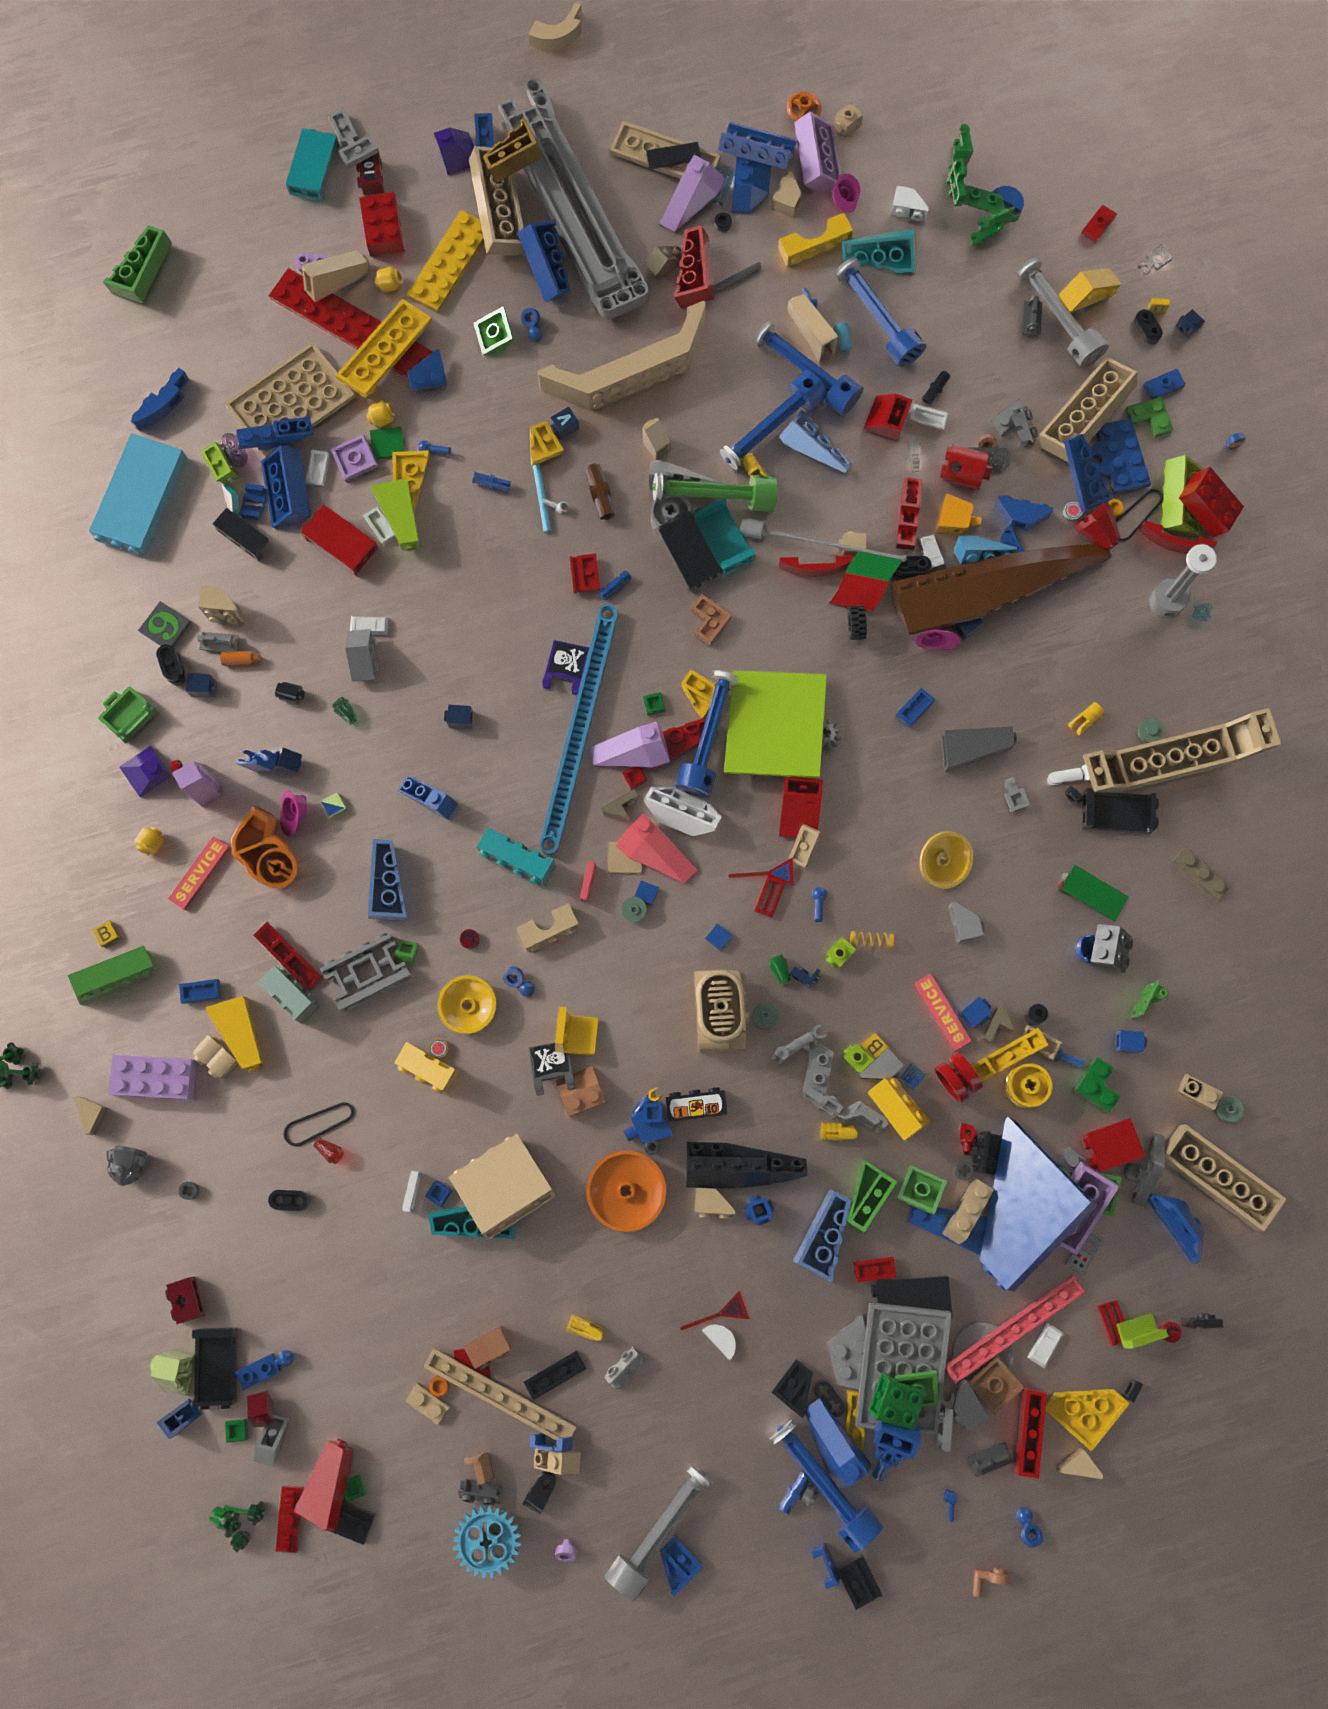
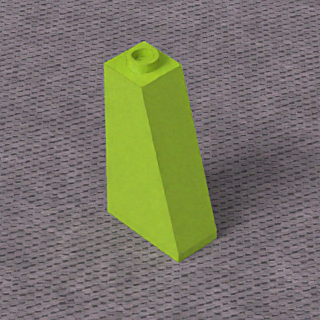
(398, 509)

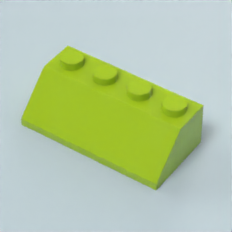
(1176, 517)

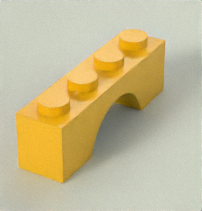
(796, 248)

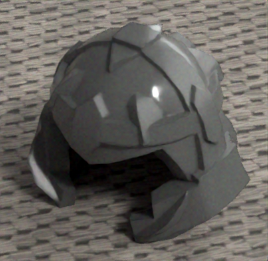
(126, 1164)

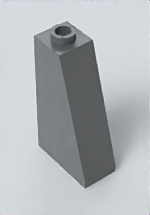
(972, 745)

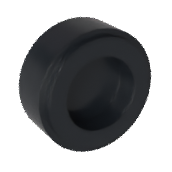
(723, 222)
(1074, 795)

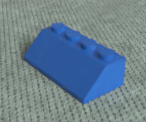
(285, 487)

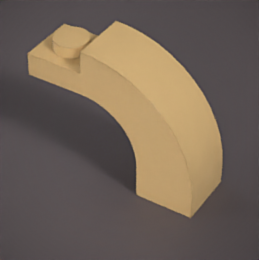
(557, 36)

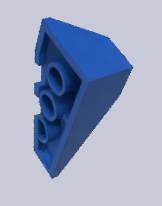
(838, 1450)

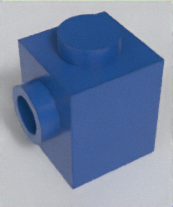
(976, 1012)
(1130, 1041)

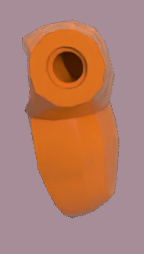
(262, 852)

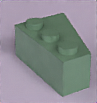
(289, 994)

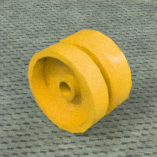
(1039, 1082)

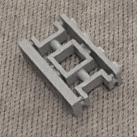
(373, 986)

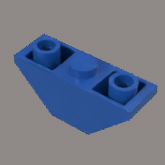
(1022, 513)

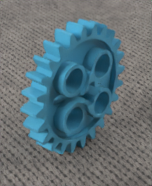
(505, 1538)

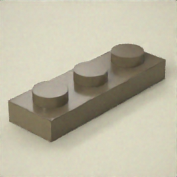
(1201, 874)

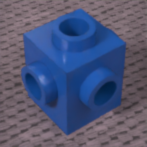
(766, 1213)

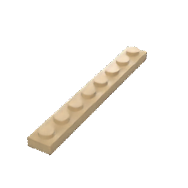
(498, 1395)

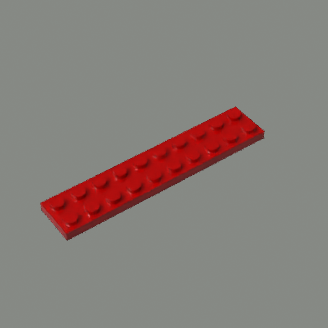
(338, 318)

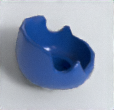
(1085, 947)

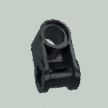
(539, 1494)

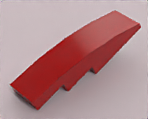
(909, 513)
(287, 955)

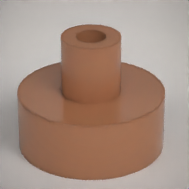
(987, 441)

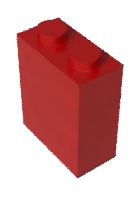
(1112, 1145)

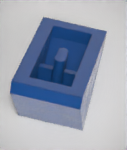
(179, 1419)

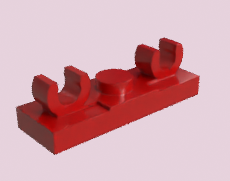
(288, 1520)

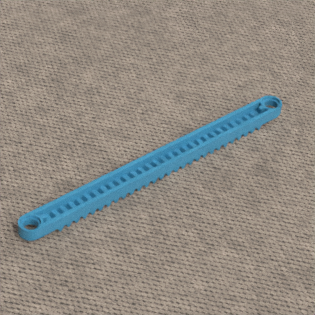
(578, 729)

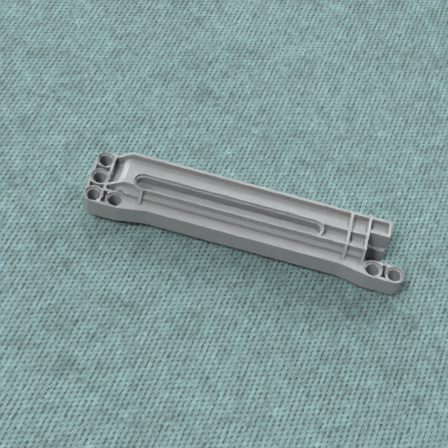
(603, 284)

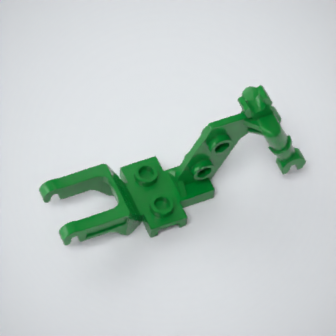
(975, 196)

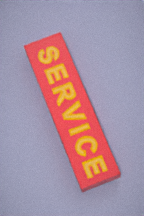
(198, 873)
(942, 1012)

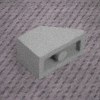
(966, 923)
(883, 1066)
(271, 1441)

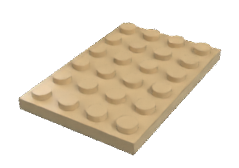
(294, 389)

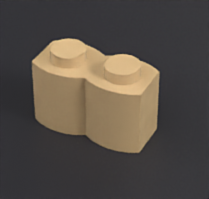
(215, 1057)

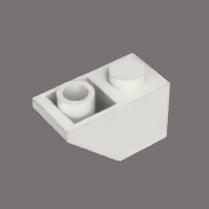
(909, 204)

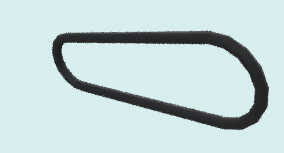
(1151, 490)
(314, 1114)

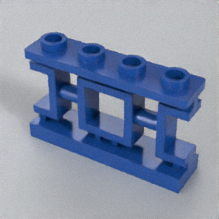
(757, 145)

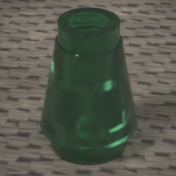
(344, 709)

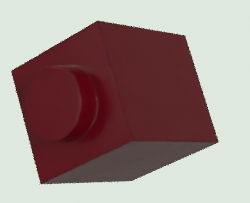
(260, 1409)

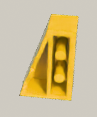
(1089, 288)
(426, 1068)
(899, 1107)

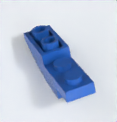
(158, 406)
(272, 436)

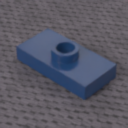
(1164, 384)
(915, 707)
(200, 991)

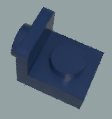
(1189, 323)
(801, 975)

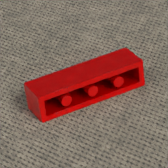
(1030, 1432)

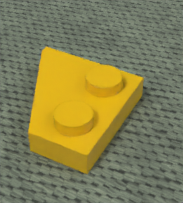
(543, 443)
(698, 691)

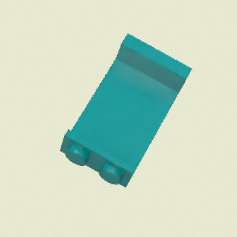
(311, 164)
(723, 536)

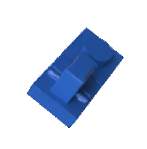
(484, 130)

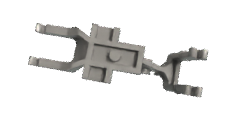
(817, 1081)

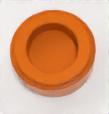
(438, 1386)

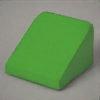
(405, 952)

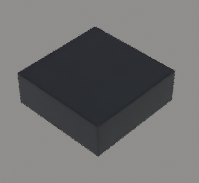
(1132, 1390)

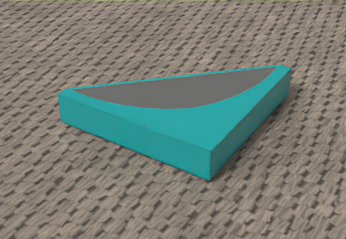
(231, 498)

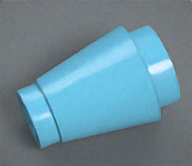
(844, 336)

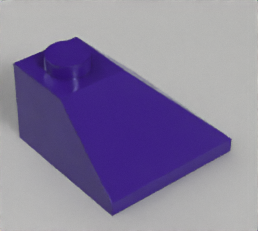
(454, 148)
(145, 771)

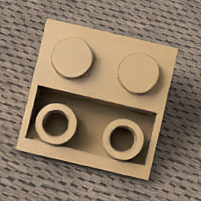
(218, 606)

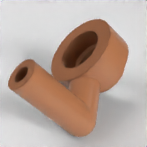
(997, 1576)

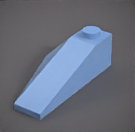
(806, 439)

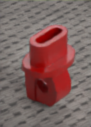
(967, 1141)

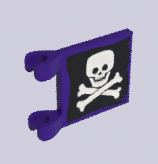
(566, 662)

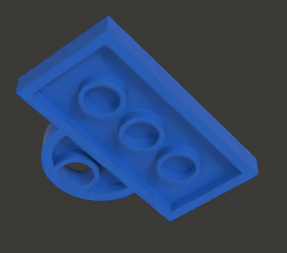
(1121, 456)

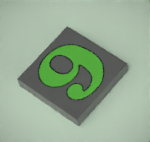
(164, 625)

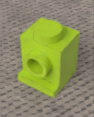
(847, 949)
(857, 1066)

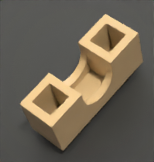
(563, 923)
(965, 1218)

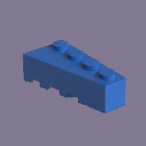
(545, 259)

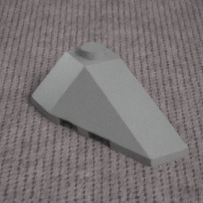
(674, 472)

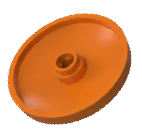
(626, 1191)

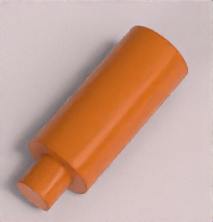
(239, 658)

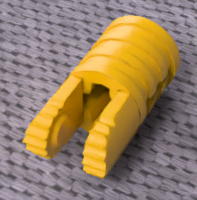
(752, 465)
(1088, 717)
(837, 1131)
(585, 1328)

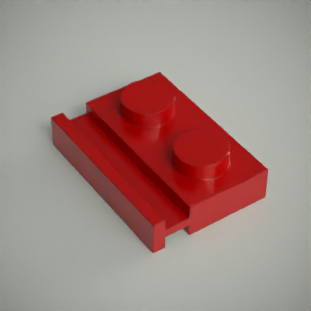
(585, 573)

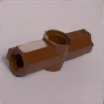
(600, 491)

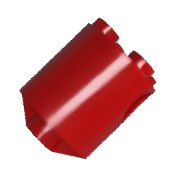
(972, 467)

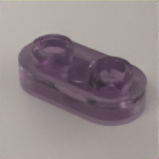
(233, 452)

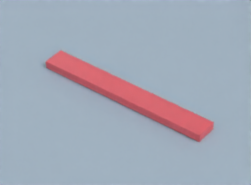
(1014, 1329)

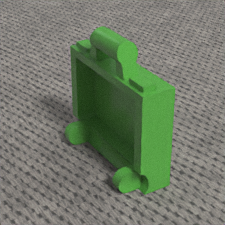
(126, 714)

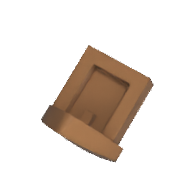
(481, 1466)

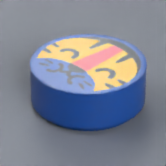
(1235, 440)

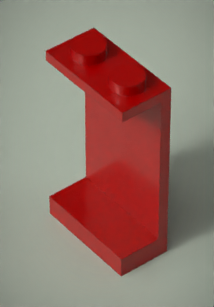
(339, 539)

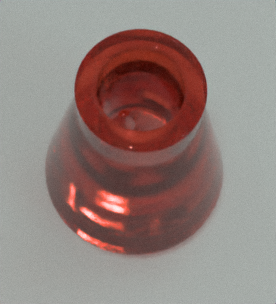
(329, 1151)

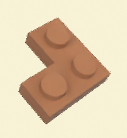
(714, 619)

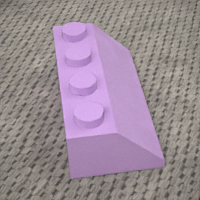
(817, 152)

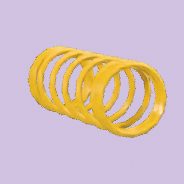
(889, 941)

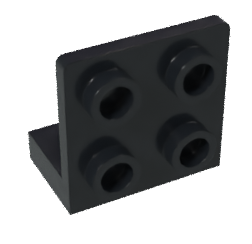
(987, 1152)

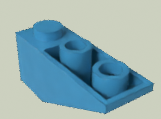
(976, 548)

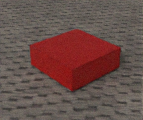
(634, 777)

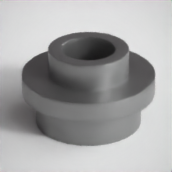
(810, 1495)

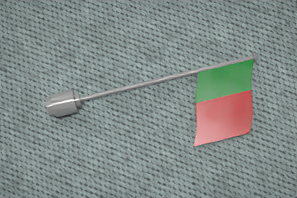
(864, 578)

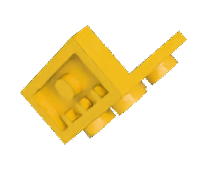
(575, 1033)

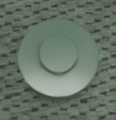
(1150, 730)
(634, 909)
(765, 1015)
(1229, 1109)

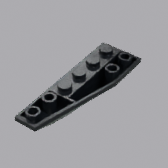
(738, 1166)

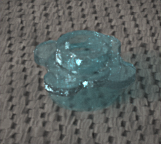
(1197, 615)

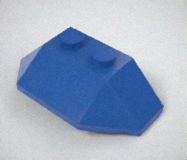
(750, 184)
(1180, 1224)

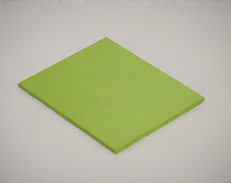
(776, 724)

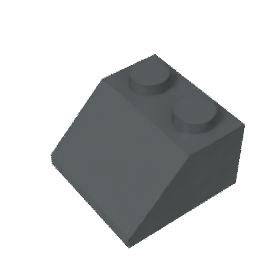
(967, 1408)

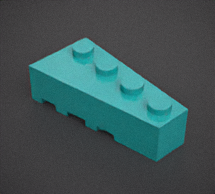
(516, 857)
(459, 1222)

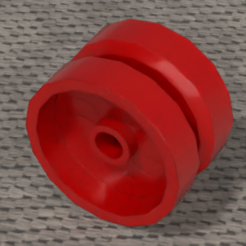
(958, 1077)

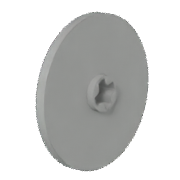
(974, 1333)

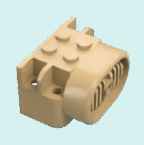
(726, 1027)

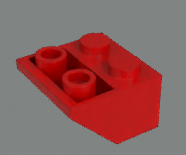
(888, 415)

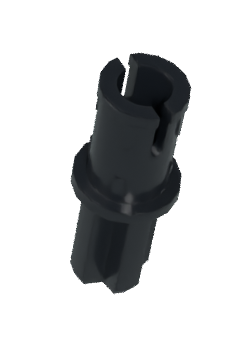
(936, 387)

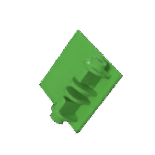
(1150, 993)

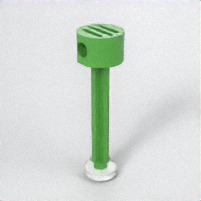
(760, 492)

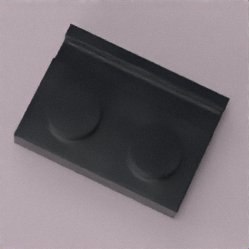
(1203, 1320)
(354, 1523)
(859, 1582)

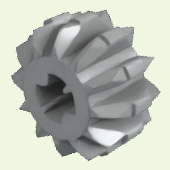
(832, 734)

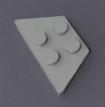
(847, 1353)

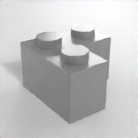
(360, 654)

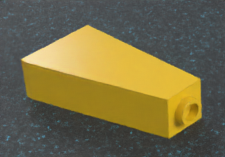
(237, 1027)

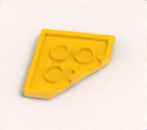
(1087, 1413)

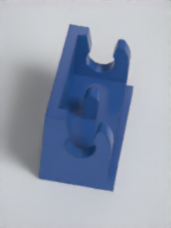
(259, 761)

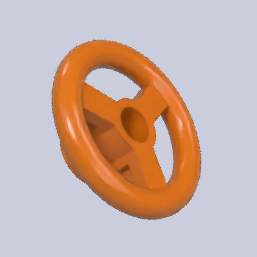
(804, 102)

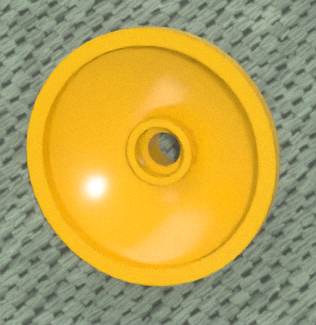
(955, 860)
(460, 992)

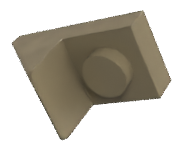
(616, 808)
(999, 1019)

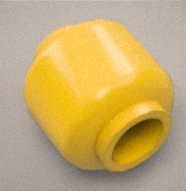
(388, 279)
(380, 414)
(149, 841)

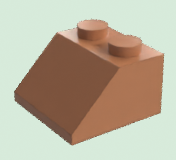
(584, 1096)

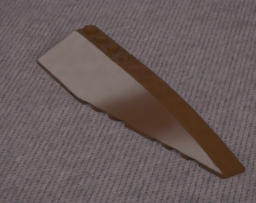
(986, 585)

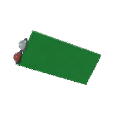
(1093, 892)

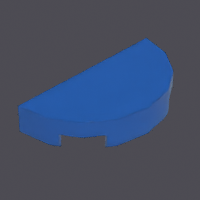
(1011, 197)
(1010, 538)

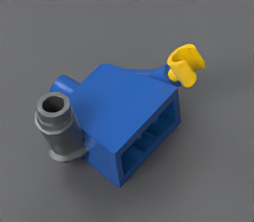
(648, 1133)

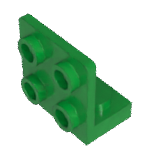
(896, 1402)

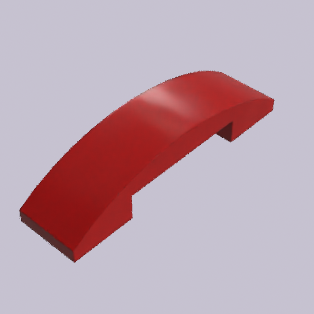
(1154, 533)
(792, 566)

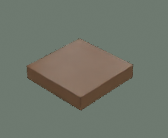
(995, 1385)

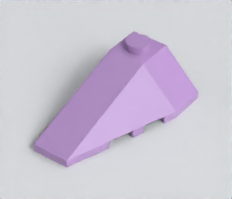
(696, 188)
(637, 747)

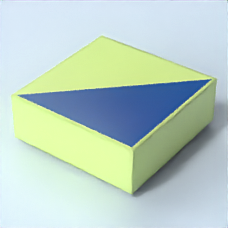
(333, 805)

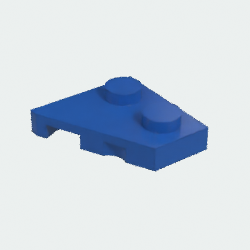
(427, 373)
(678, 1563)

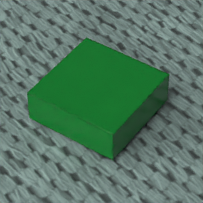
(654, 703)
(236, 1430)
(354, 1488)

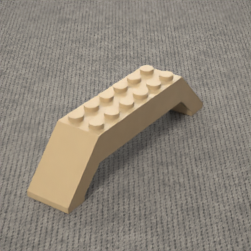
(629, 372)
(1182, 754)

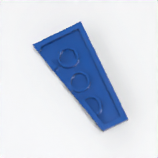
(1088, 482)
(938, 1222)

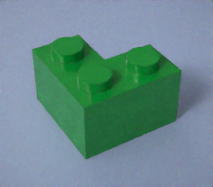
(1092, 1088)

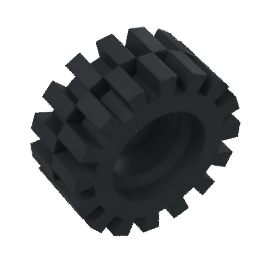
(857, 622)

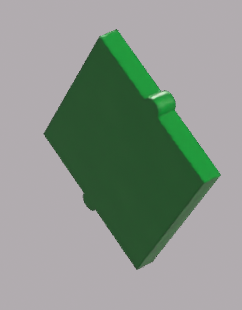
(386, 441)

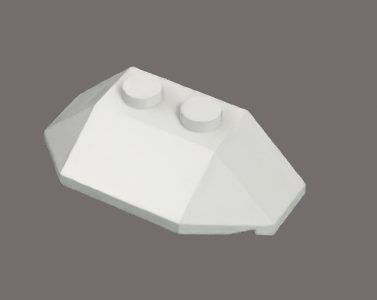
(682, 811)

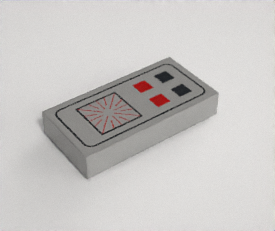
(1085, 1255)

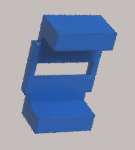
(253, 493)
(538, 1441)
(822, 1550)

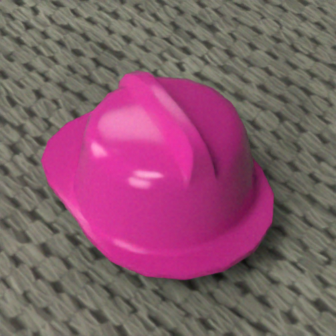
(846, 193)
(938, 639)
(292, 811)

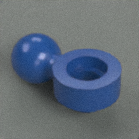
(535, 333)
(525, 988)
(1025, 1517)

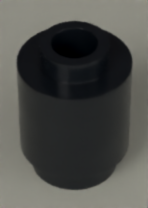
(289, 692)
(1031, 1017)

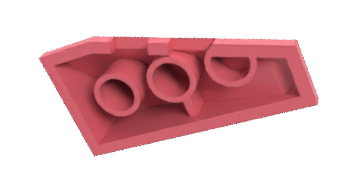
(651, 847)

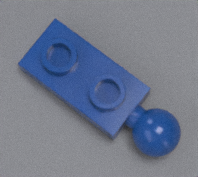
(263, 1369)

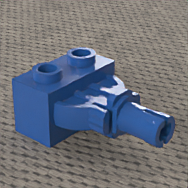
(893, 1445)

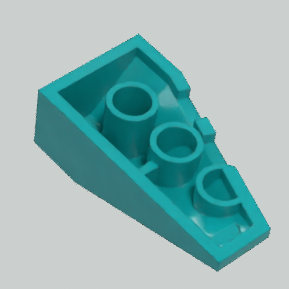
(888, 250)

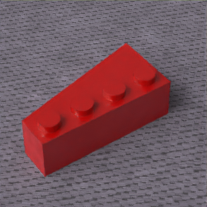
(695, 273)

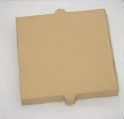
(619, 862)

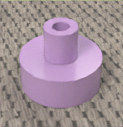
(565, 1551)

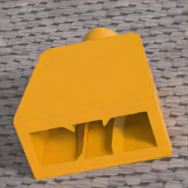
(956, 516)

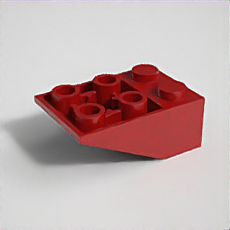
(800, 805)

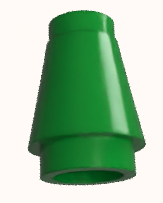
(779, 968)

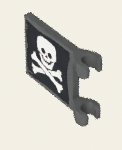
(550, 1065)

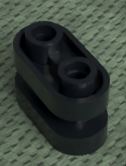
(913, 567)
(171, 665)

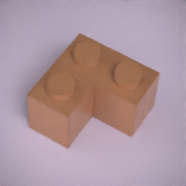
(487, 1348)

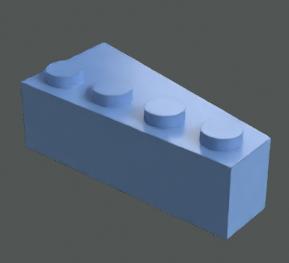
(385, 890)
(824, 1237)

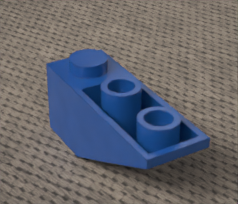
(428, 796)

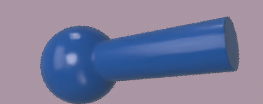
(426, 446)
(819, 895)
(1069, 1059)

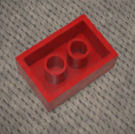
(382, 224)
(1211, 502)

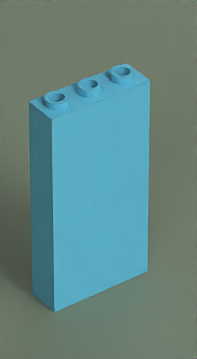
(137, 494)

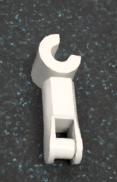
(1068, 776)

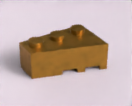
(513, 153)

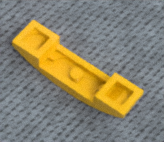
(1010, 1054)

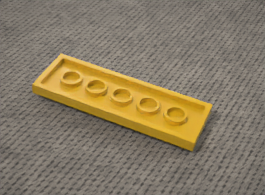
(447, 262)
(384, 348)

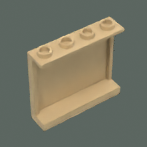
(501, 1186)

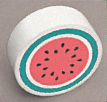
(1072, 511)

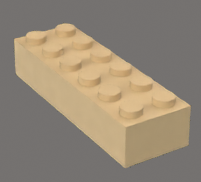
(497, 207)
(1089, 406)
(1222, 1178)

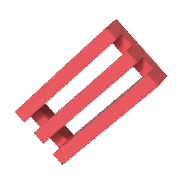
(588, 881)

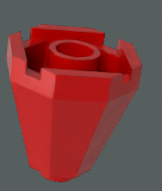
(1099, 527)

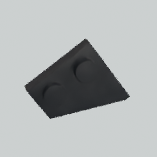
(795, 1388)

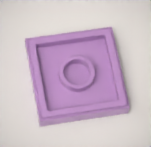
(354, 458)

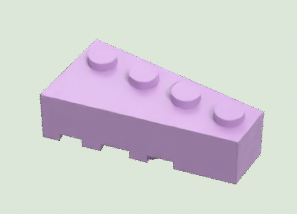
(198, 783)

